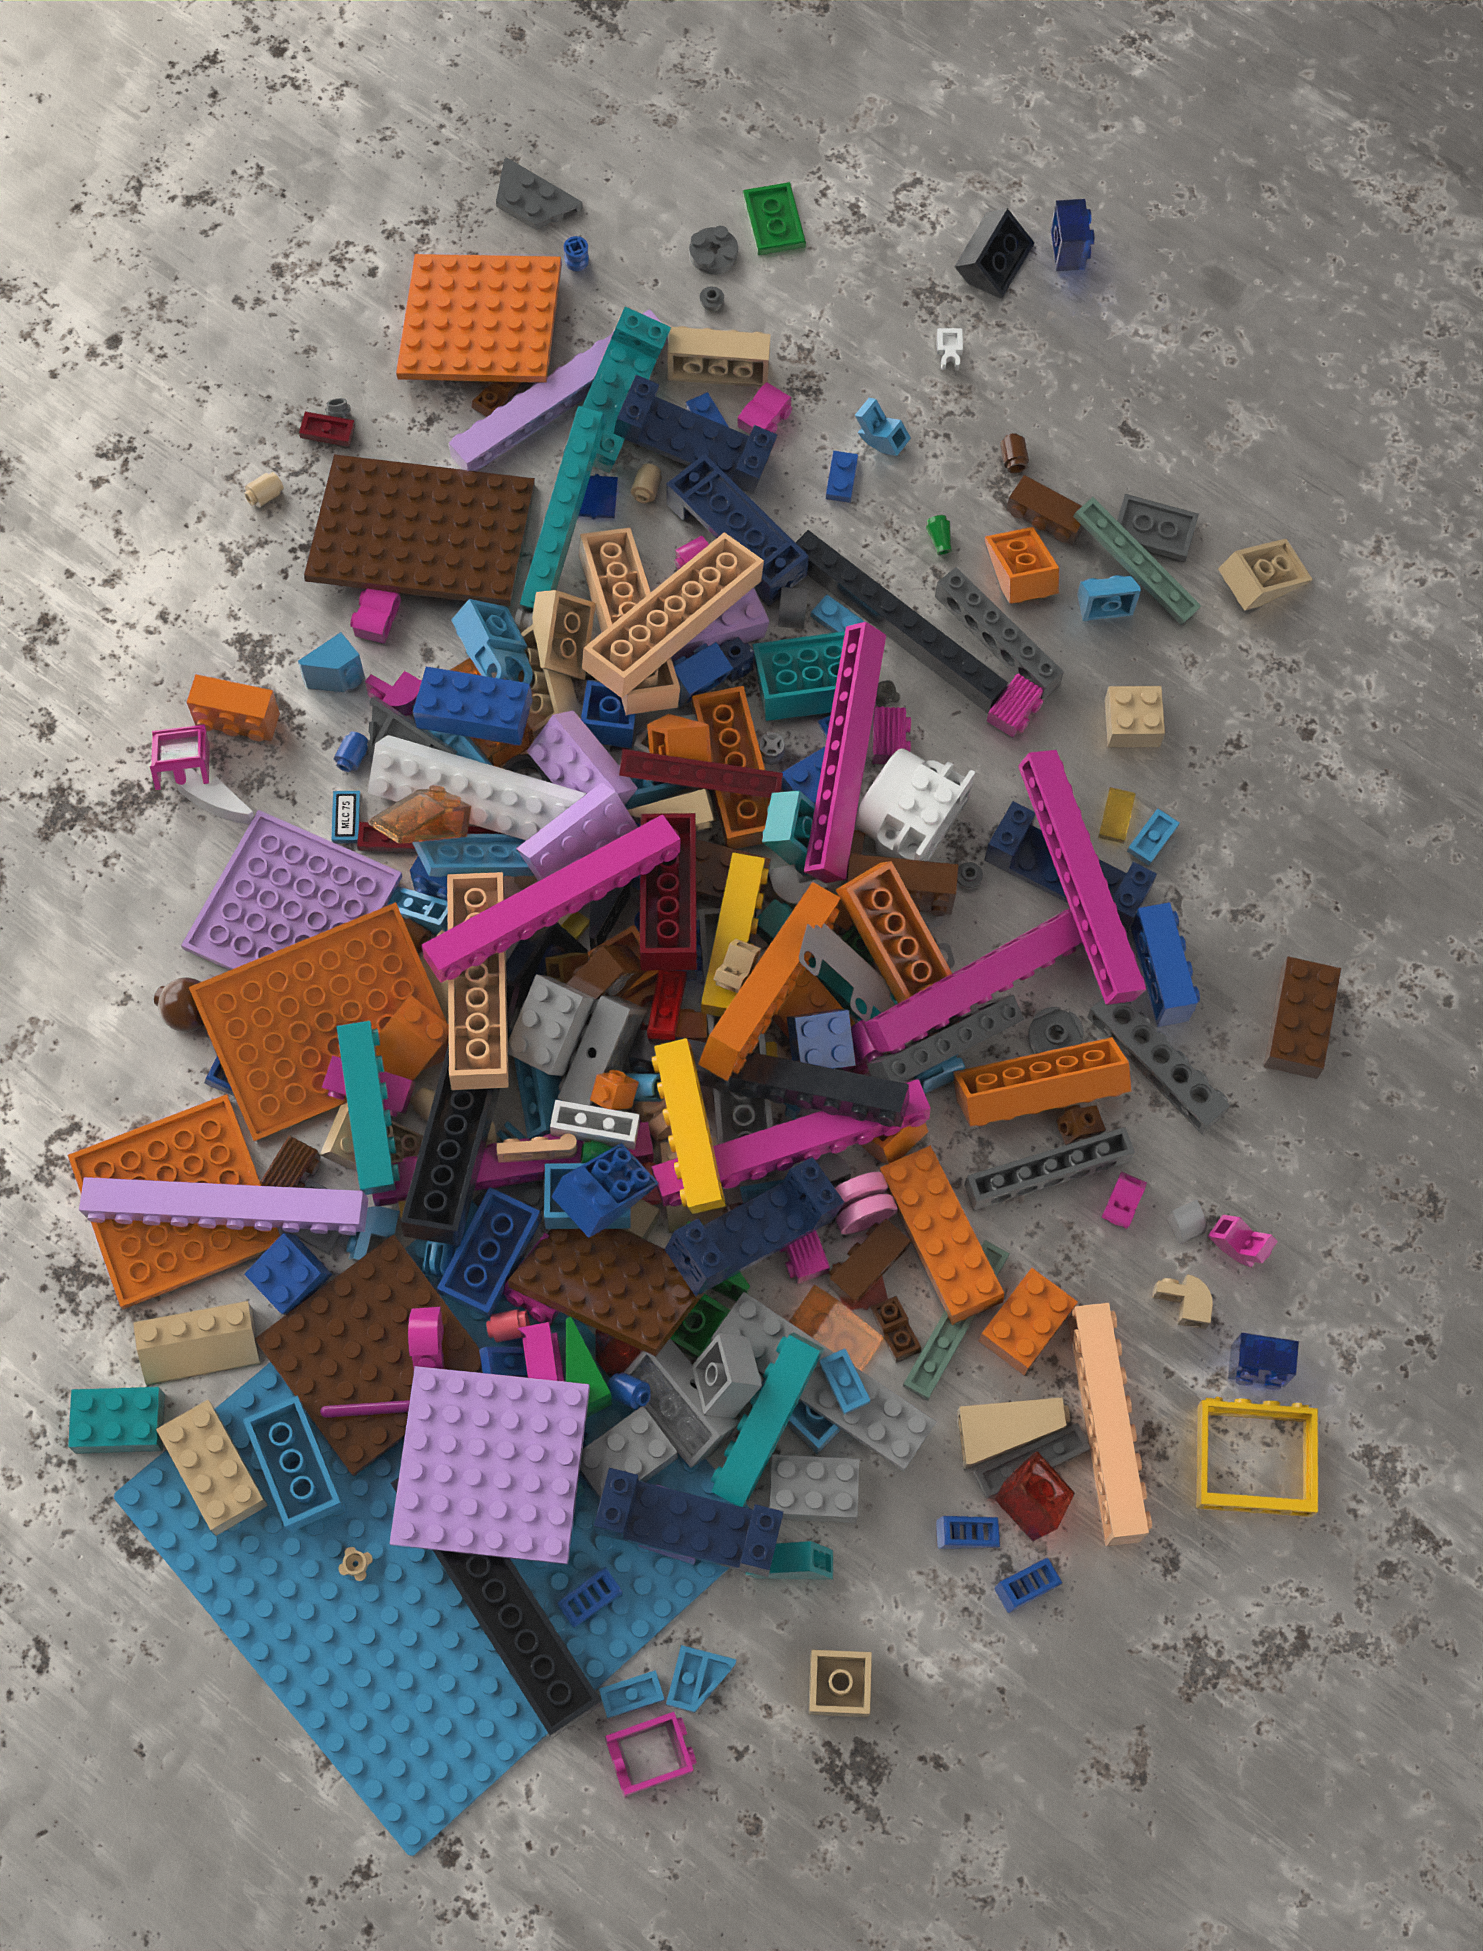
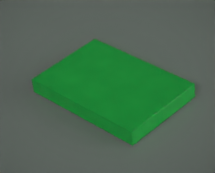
(774, 218)

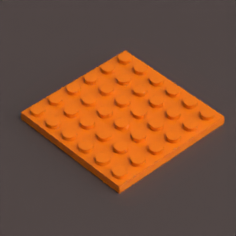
(479, 318)
(190, 1147)

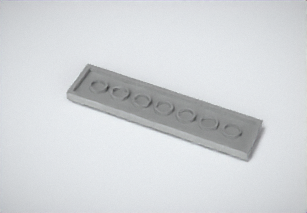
(884, 1425)

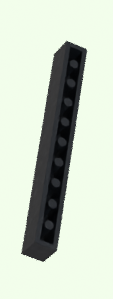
(901, 623)
(794, 1083)

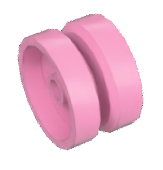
(864, 1203)

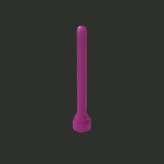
(365, 1409)

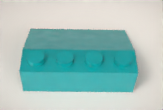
(798, 674)

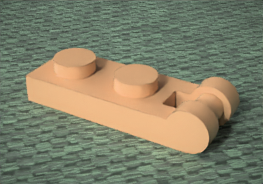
(537, 1149)

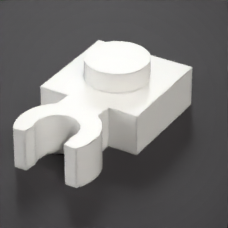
(950, 346)

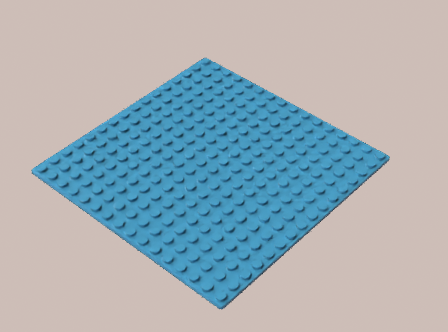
(395, 1664)

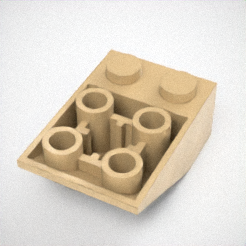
(340, 1146)

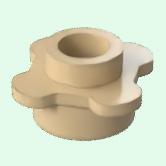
(351, 1556)

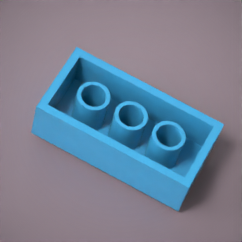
(279, 1439)

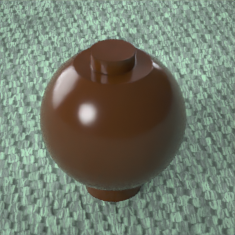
(178, 1006)

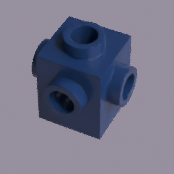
(739, 656)

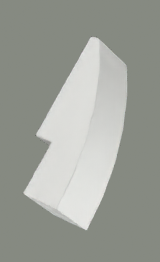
(215, 798)

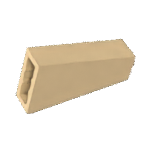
(1004, 1427)

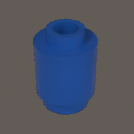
(351, 752)
(629, 1390)

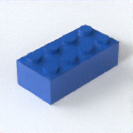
(473, 705)
(1164, 964)
(489, 1252)

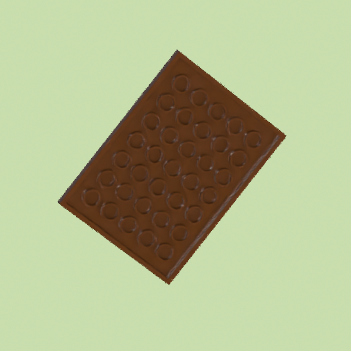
(420, 530)

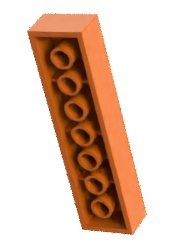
(767, 986)

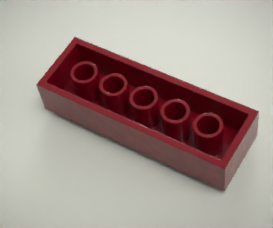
(670, 903)

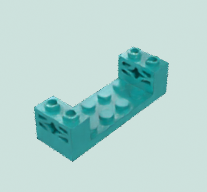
(630, 352)

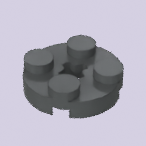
(718, 238)
(1055, 1019)

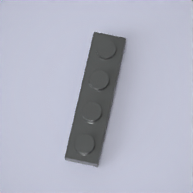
(1055, 1450)

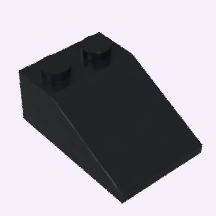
(606, 912)

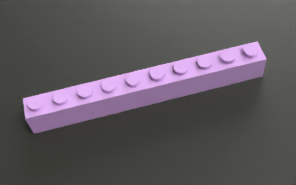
(530, 410)
(224, 1205)

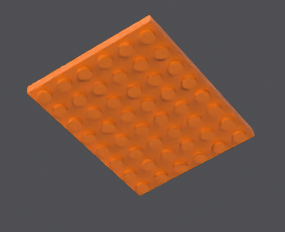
(282, 1013)

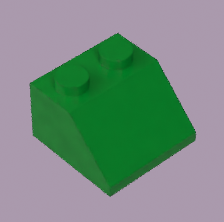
(699, 1326)

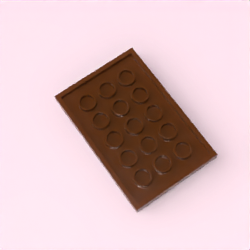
(609, 1284)

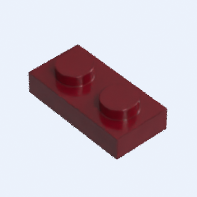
(327, 429)

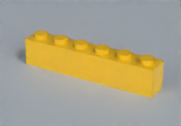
(735, 922)
(689, 1126)

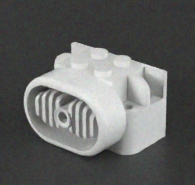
(912, 806)

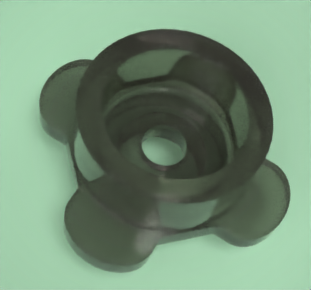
(888, 687)

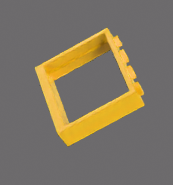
(1256, 1504)

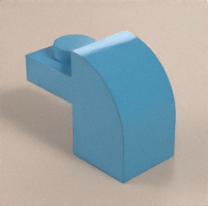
(880, 432)
(379, 1223)

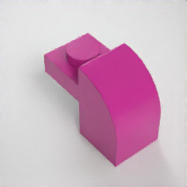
(400, 695)
(1124, 1200)
(1240, 1241)
(425, 1337)

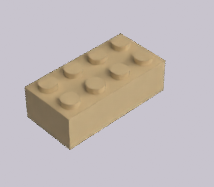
(718, 356)
(211, 1467)

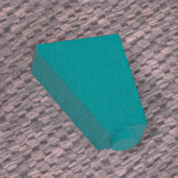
(800, 1561)

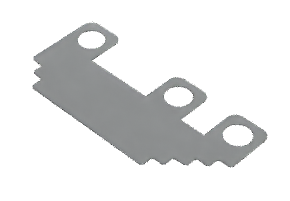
(845, 961)

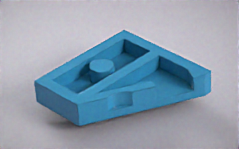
(696, 1677)

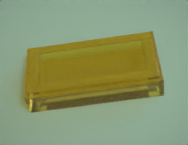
(1116, 815)

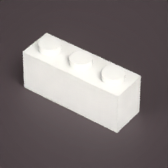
(595, 1123)

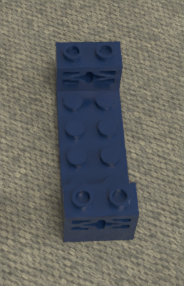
(688, 436)
(724, 507)
(1023, 852)
(754, 1229)
(687, 1524)

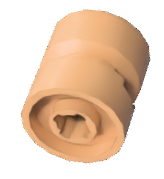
(653, 1114)

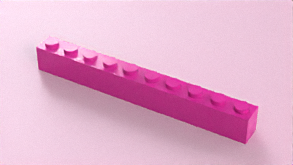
(845, 753)
(1082, 877)
(551, 899)
(974, 983)
(790, 1144)
(502, 1174)

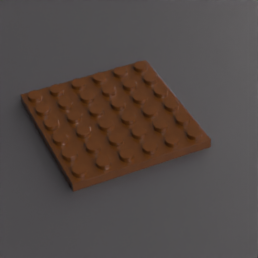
(354, 1349)

